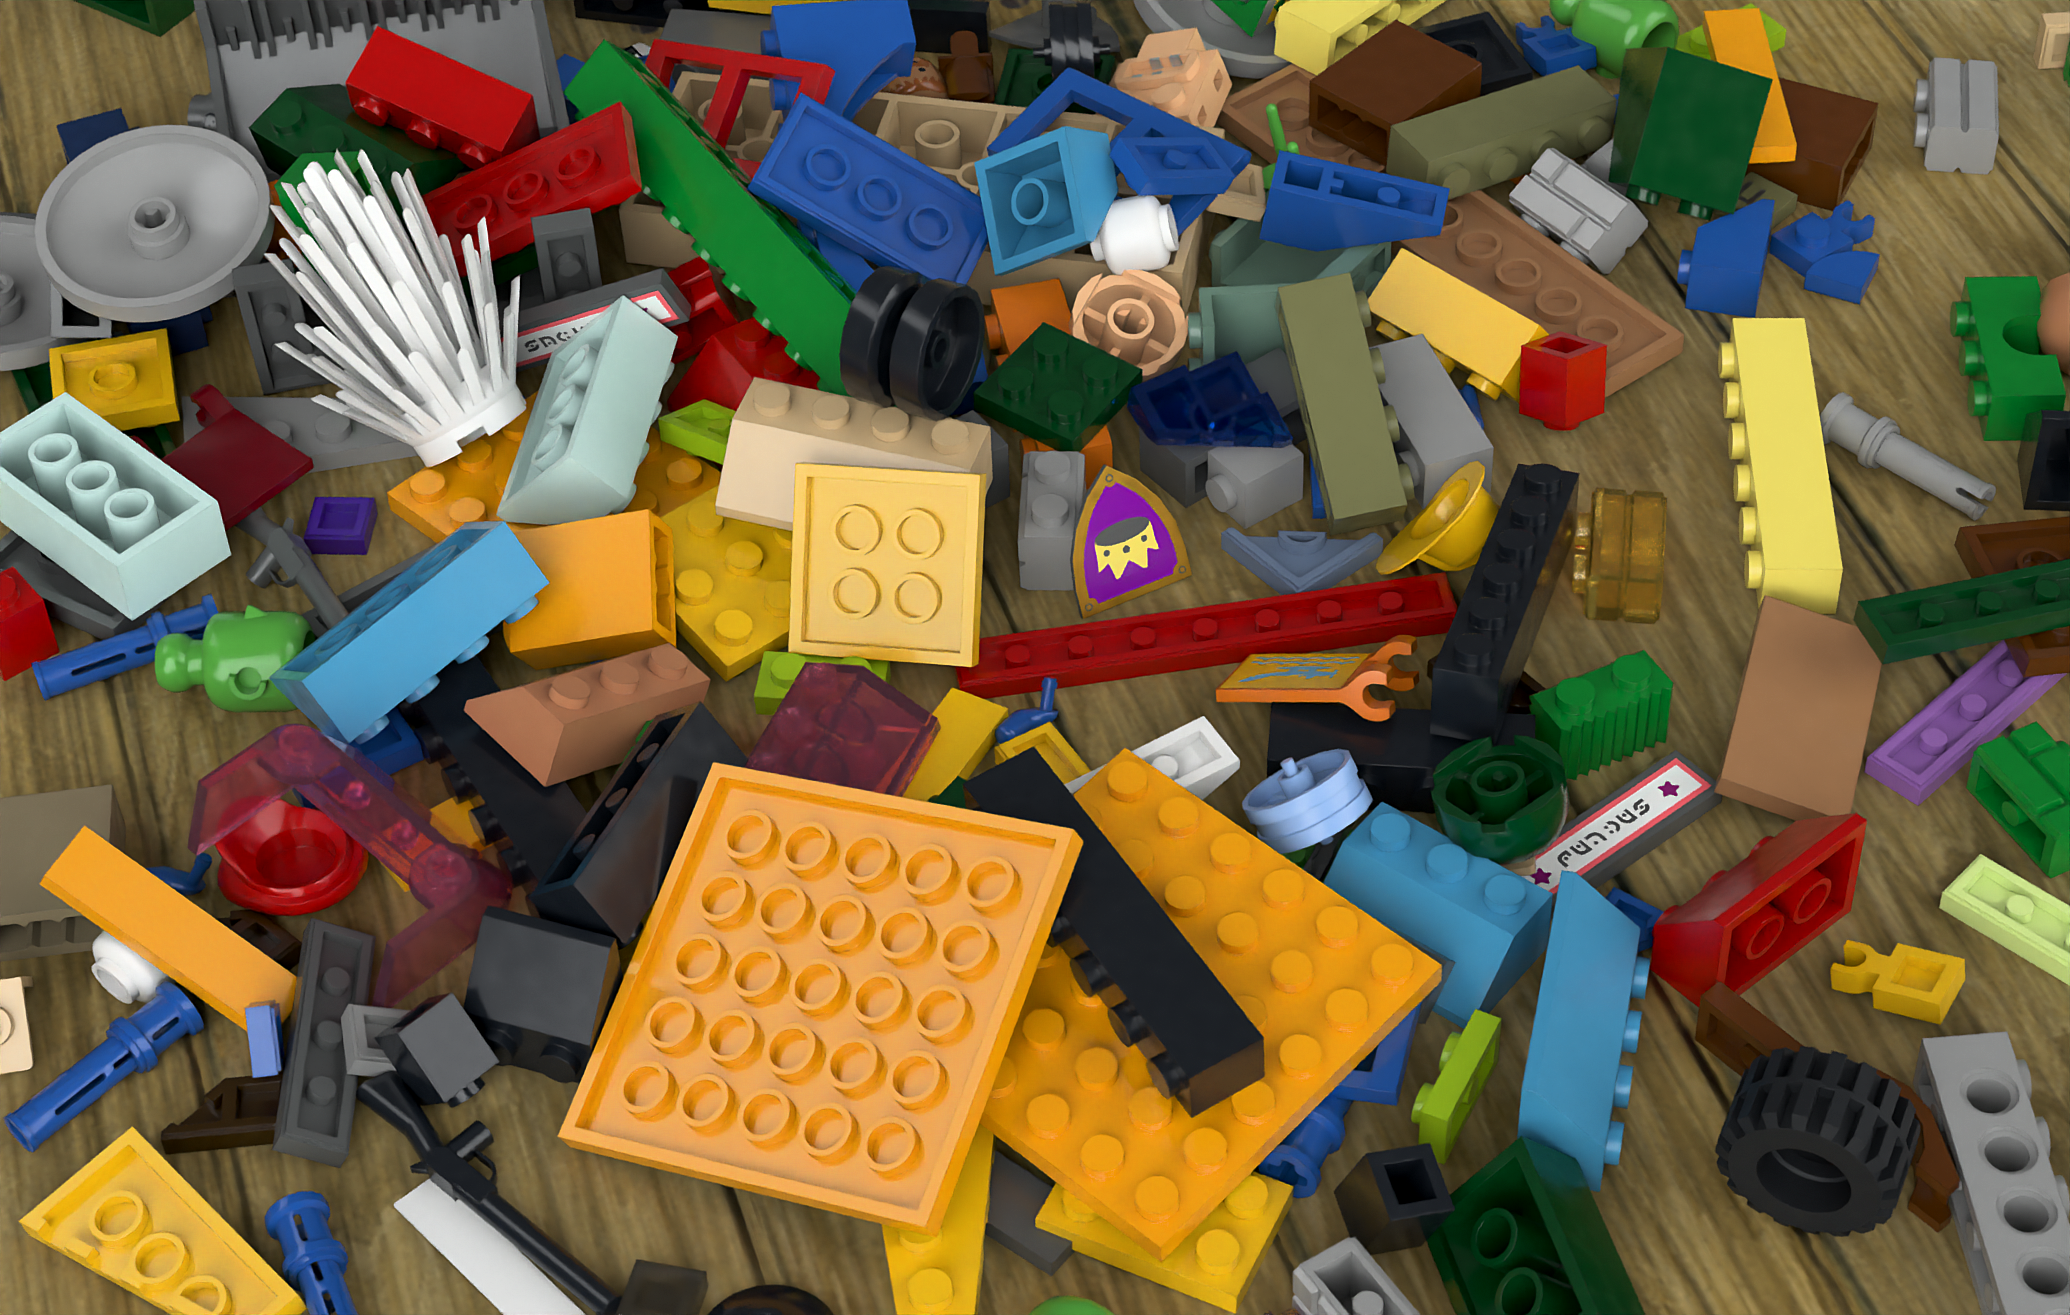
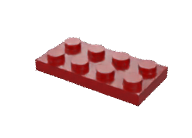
(569, 170)

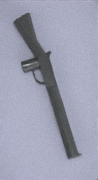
(292, 555)

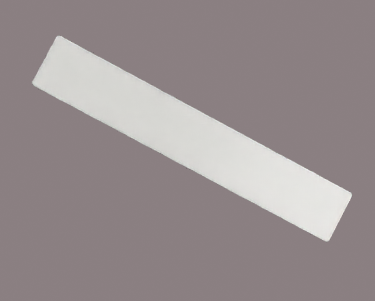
(483, 1254)

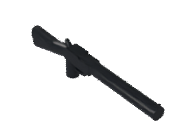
(450, 1171)

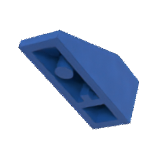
(1343, 206)

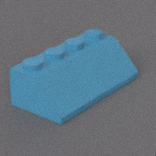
(412, 631)
(1582, 1030)

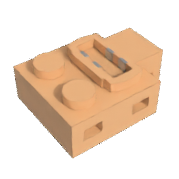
(1176, 77)

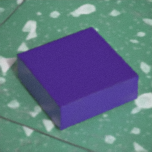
(341, 525)

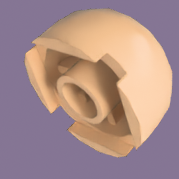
(1132, 319)

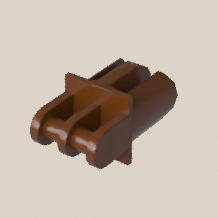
(966, 71)

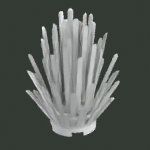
(403, 341)

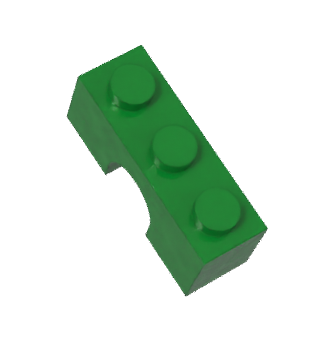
(2001, 354)

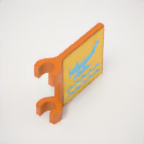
(1323, 678)

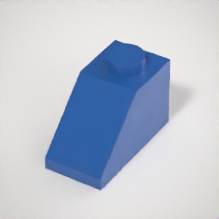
(1728, 261)

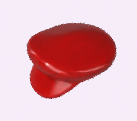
(289, 861)

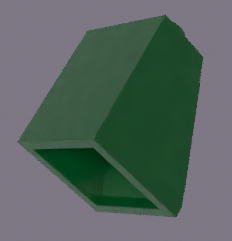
(1685, 130)

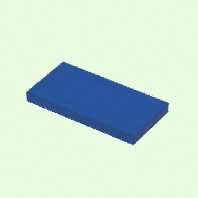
(870, 195)

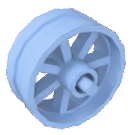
(1307, 801)

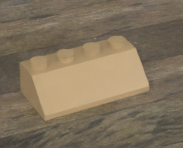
(798, 424)

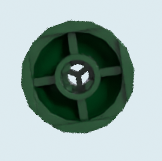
(1502, 798)

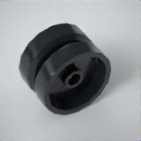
(912, 342)

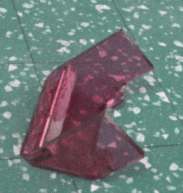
(381, 816)

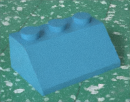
(1449, 902)

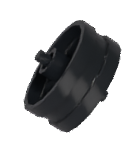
(1071, 39)

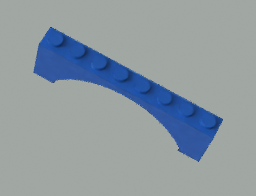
(868, 49)

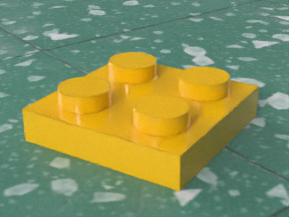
(120, 378)

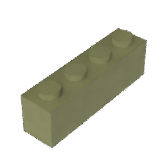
(1503, 132)
(1342, 403)

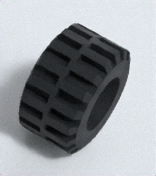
(1818, 1141)

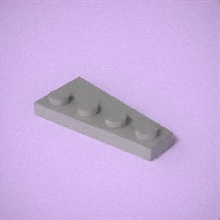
(313, 429)

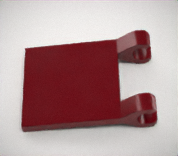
(234, 458)

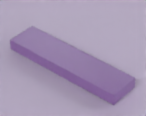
(1955, 724)

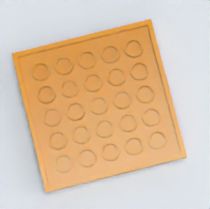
(1287, 949)
(824, 995)

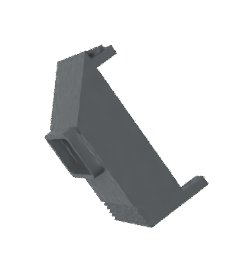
(281, 44)

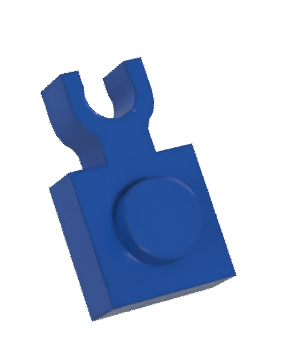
(1553, 50)
(1815, 238)

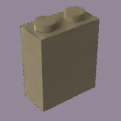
(32, 838)

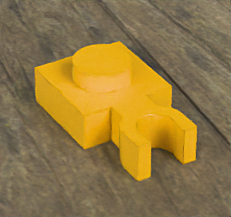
(1905, 983)

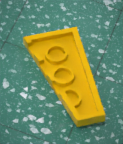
(157, 1237)
(946, 1271)

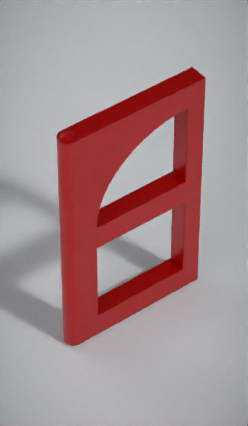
(736, 72)

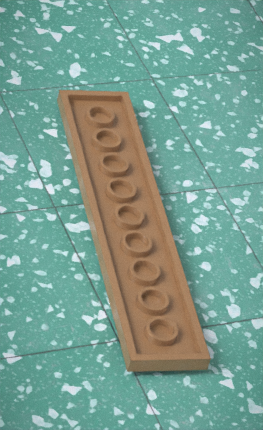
(1480, 243)

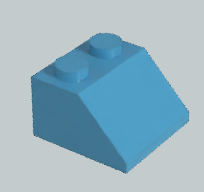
(1045, 196)

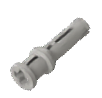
(1880, 444)

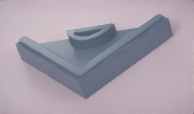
(1301, 558)

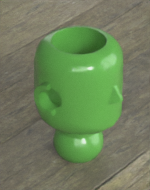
(1618, 26)
(235, 658)

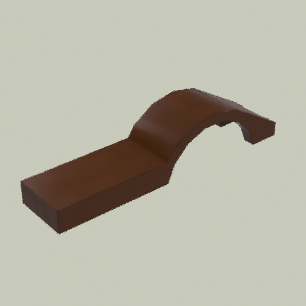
(1741, 1033)

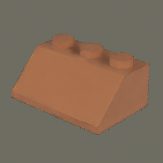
(589, 713)

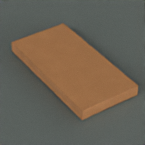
(1800, 714)

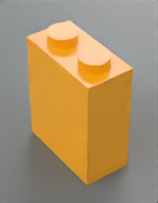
(604, 594)

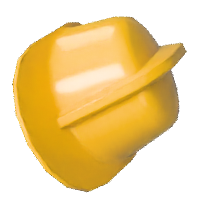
(1449, 529)

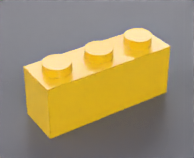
(1457, 321)

